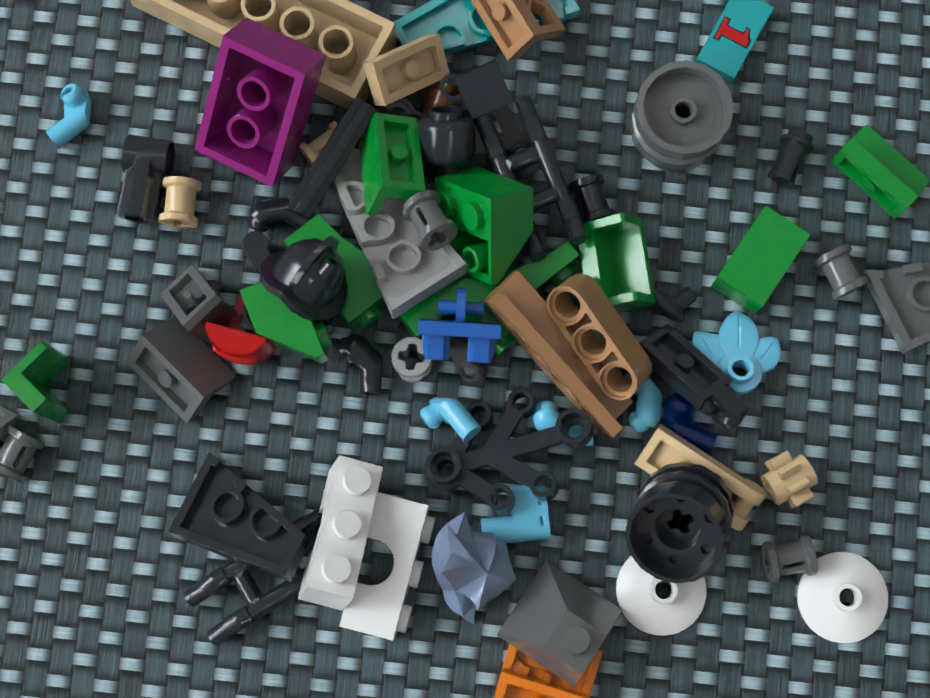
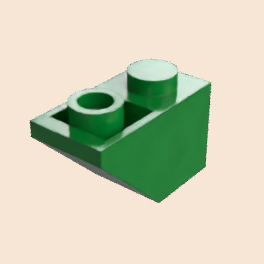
(284, 328)

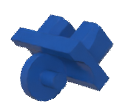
(480, 335)

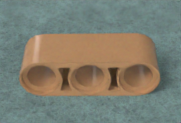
(600, 358)

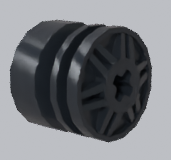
(670, 540)

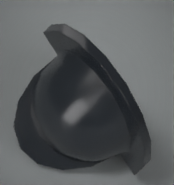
(307, 278)

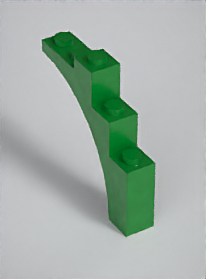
(365, 299)

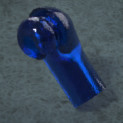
(680, 421)

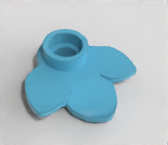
(739, 347)

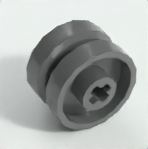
(684, 91)

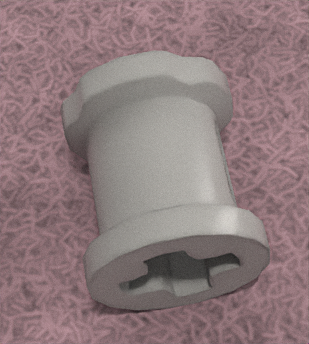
(402, 350)

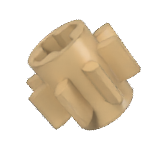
(789, 479)

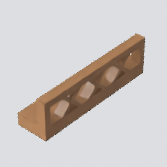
(515, 25)
(529, 322)

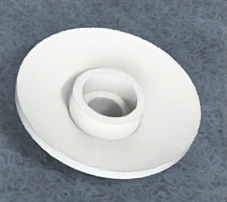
(821, 604)
(652, 614)

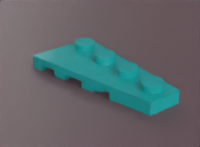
(460, 23)

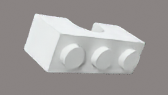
(342, 534)
(382, 607)

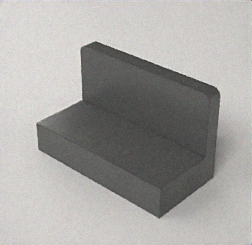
(179, 368)

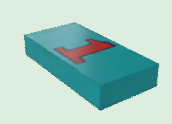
(734, 36)

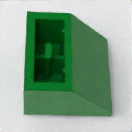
(490, 217)

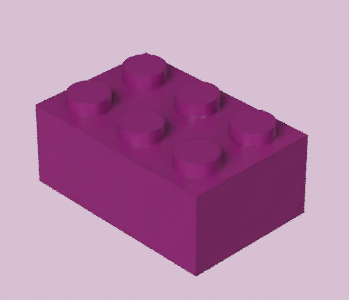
(259, 101)

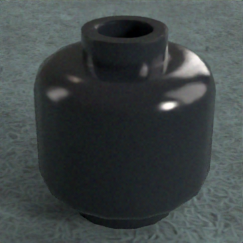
(446, 138)

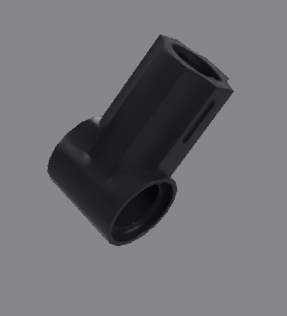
(145, 165)

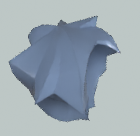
(470, 567)

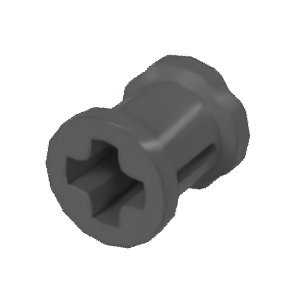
(429, 220)
(841, 271)
(17, 453)
(789, 558)

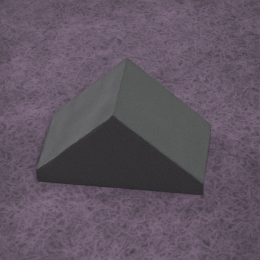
(197, 301)

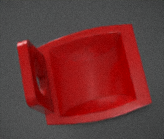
(237, 345)

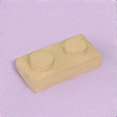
(406, 69)

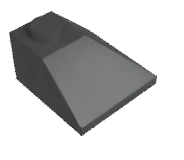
(560, 623)

